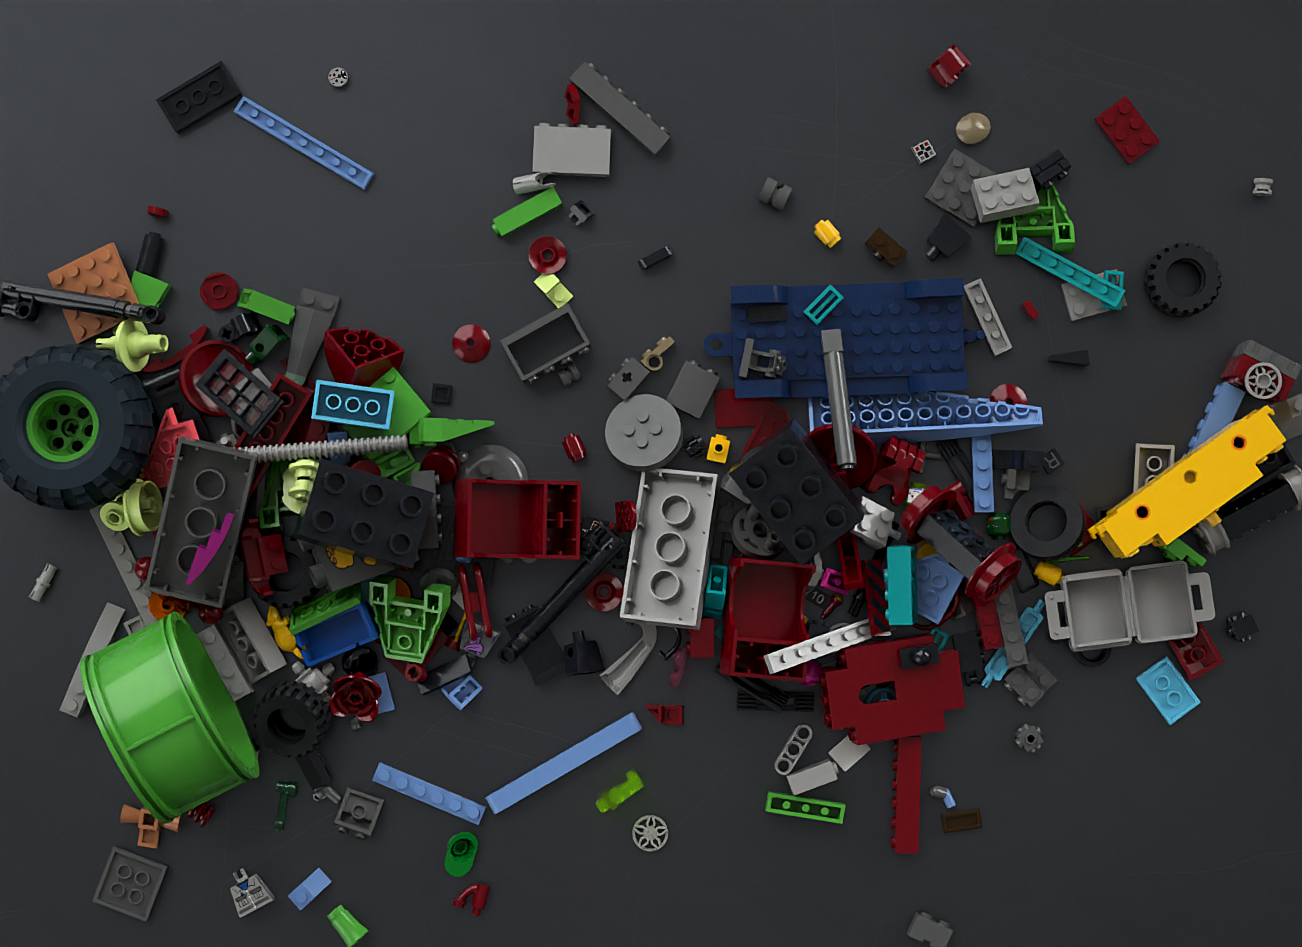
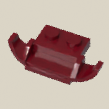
(261, 556)

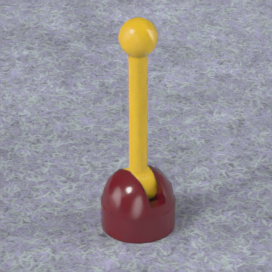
(454, 641)

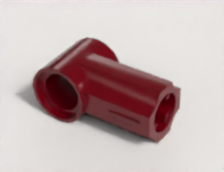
(962, 505)

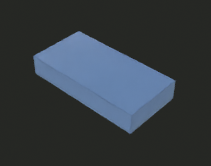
(386, 701)

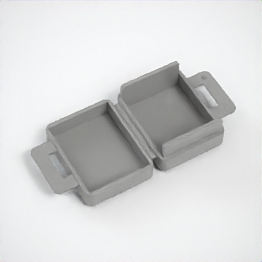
(1146, 603)

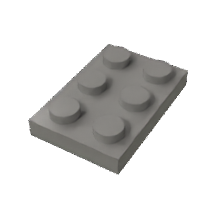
(1082, 304)

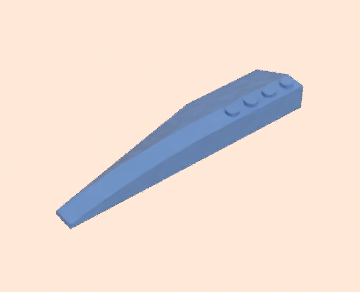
(927, 416)

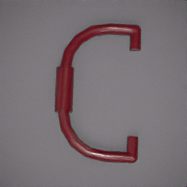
(948, 614)

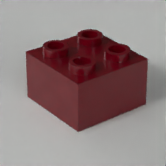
(702, 640)

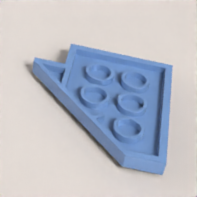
(935, 586)

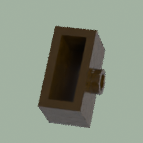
(885, 248)

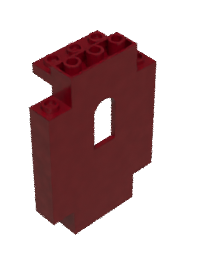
(919, 691)

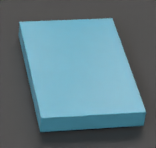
(1168, 690)

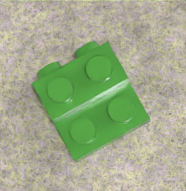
(1180, 551)

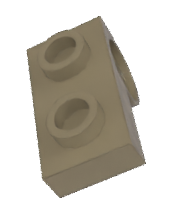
(663, 345)

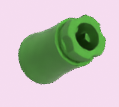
(347, 926)

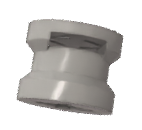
(1262, 187)

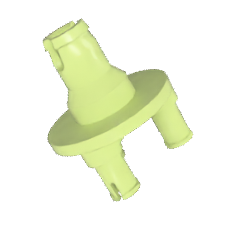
(133, 344)

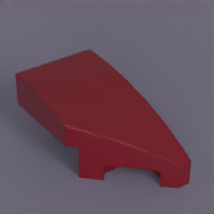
(573, 100)
(668, 713)

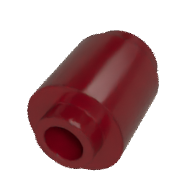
(574, 447)

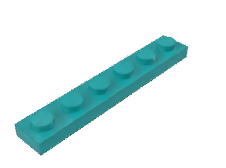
(1070, 272)

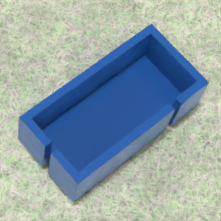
(338, 634)

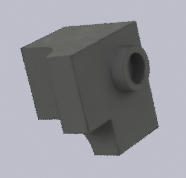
(1014, 481)

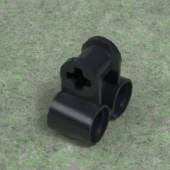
(240, 326)

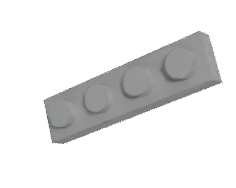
(987, 317)

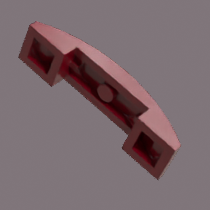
(158, 366)

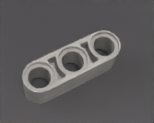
(786, 756)

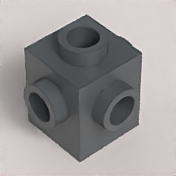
(1022, 734)

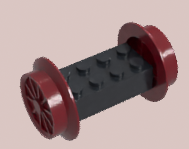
(987, 568)

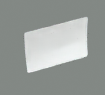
(847, 753)

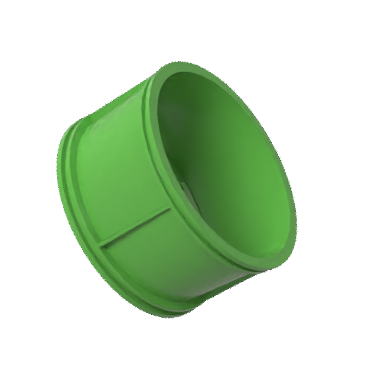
(168, 718)

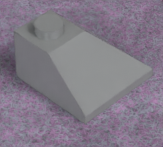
(1288, 416)

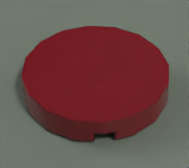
(219, 291)

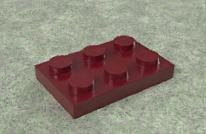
(1127, 130)

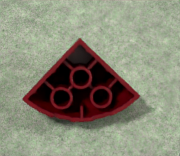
(360, 355)

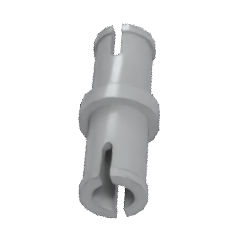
(43, 582)

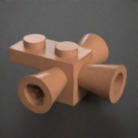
(148, 825)

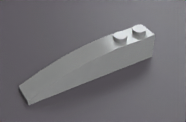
(102, 636)

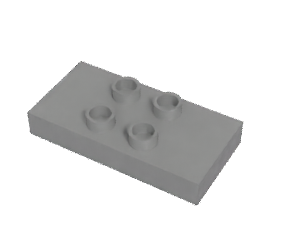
(671, 548)

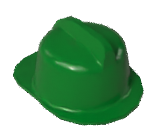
(460, 853)

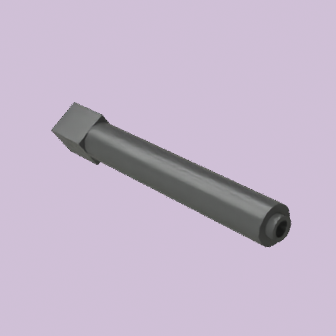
(838, 398)

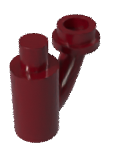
(479, 899)

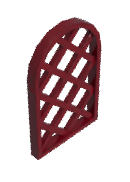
(632, 519)

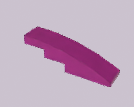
(205, 553)

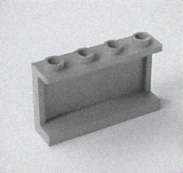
(572, 150)

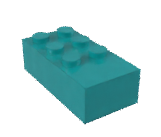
(901, 585)

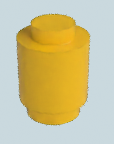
(827, 233)
(1048, 573)

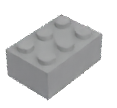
(1004, 195)

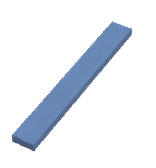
(303, 143)

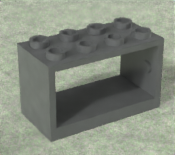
(538, 326)

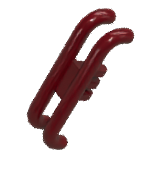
(475, 601)

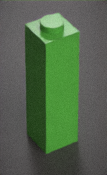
(527, 212)

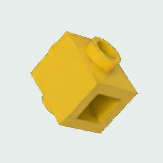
(715, 456)

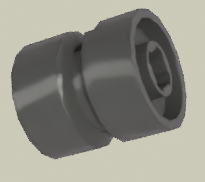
(775, 193)

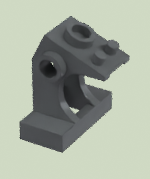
(776, 365)

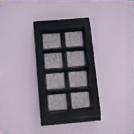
(239, 393)

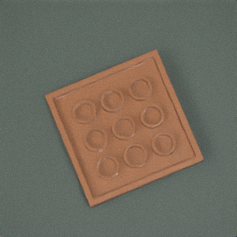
(94, 274)

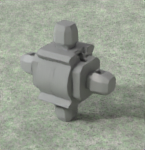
(315, 677)

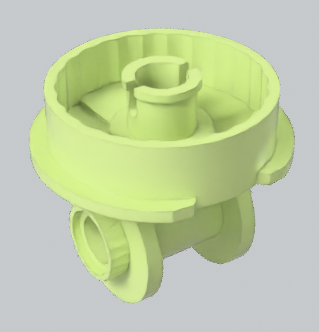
(296, 482)
(134, 508)

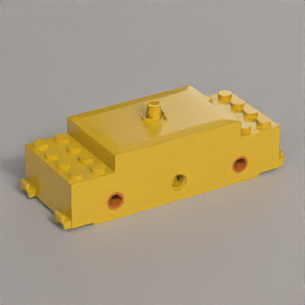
(1192, 487)

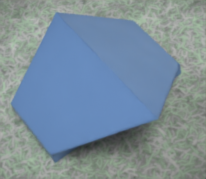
(462, 691)

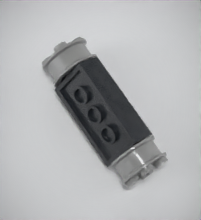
(1251, 510)

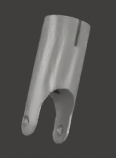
(531, 182)

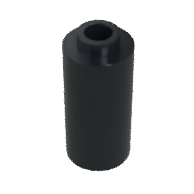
(149, 253)

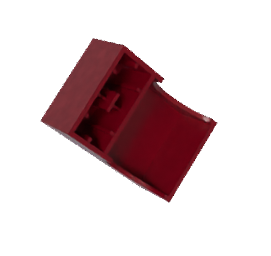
(517, 519)
(763, 616)

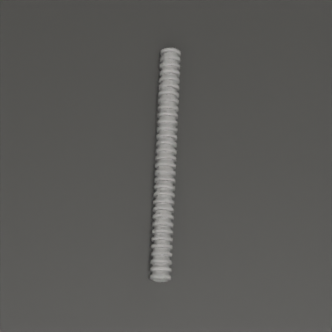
(329, 448)

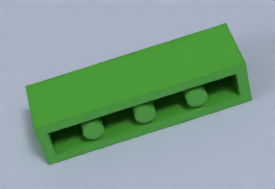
(805, 807)

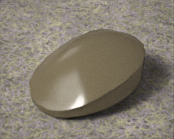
(973, 128)

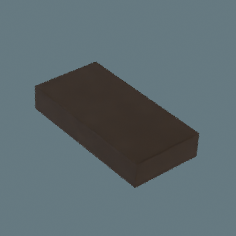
(961, 820)

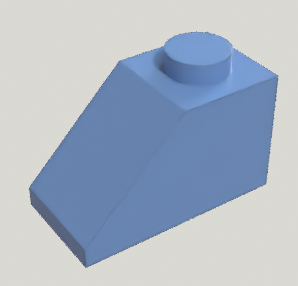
(309, 888)

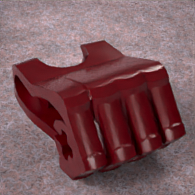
(895, 467)

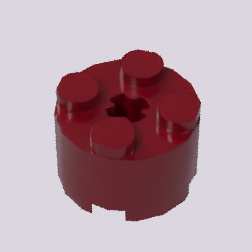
(948, 66)

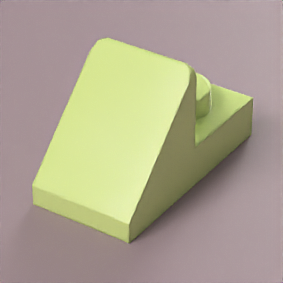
(553, 289)

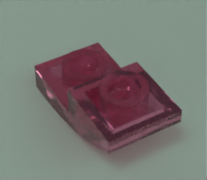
(680, 661)

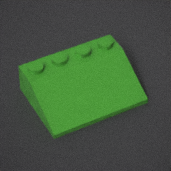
(405, 411)

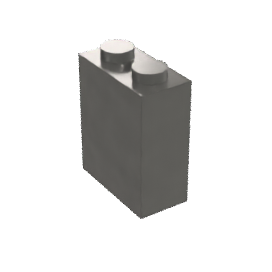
(693, 389)

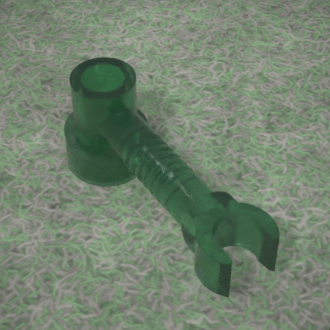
(286, 789)

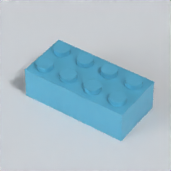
(352, 405)

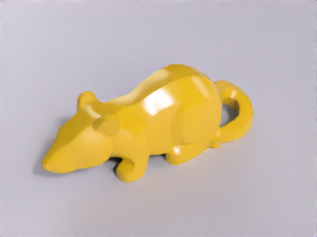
(283, 636)

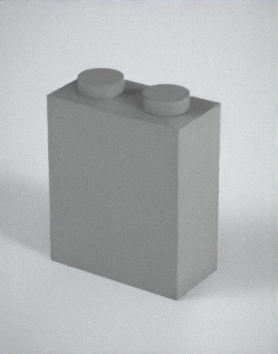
(812, 776)

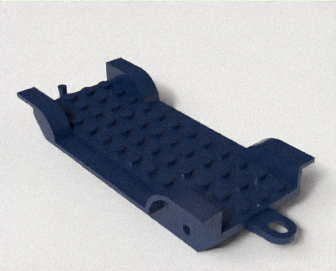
(892, 338)

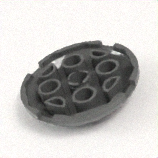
(491, 462)

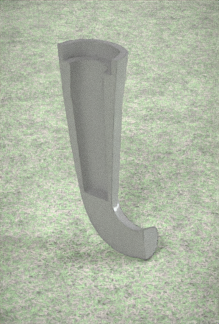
(623, 670)

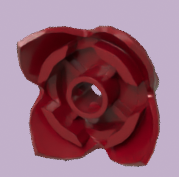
(346, 702)

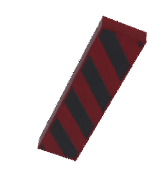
(875, 598)

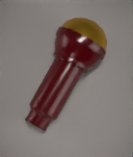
(836, 600)

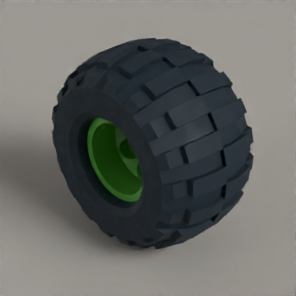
(117, 411)

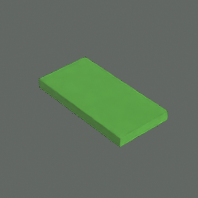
(324, 607)

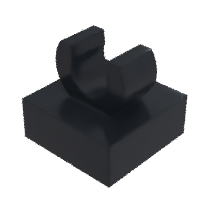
(581, 211)

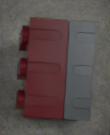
(1251, 353)

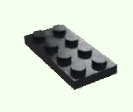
(198, 96)

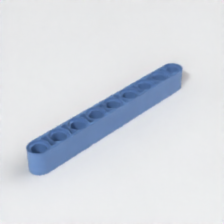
(563, 763)

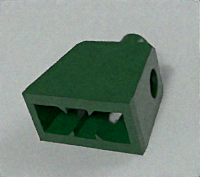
(271, 338)

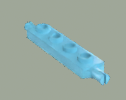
(997, 664)

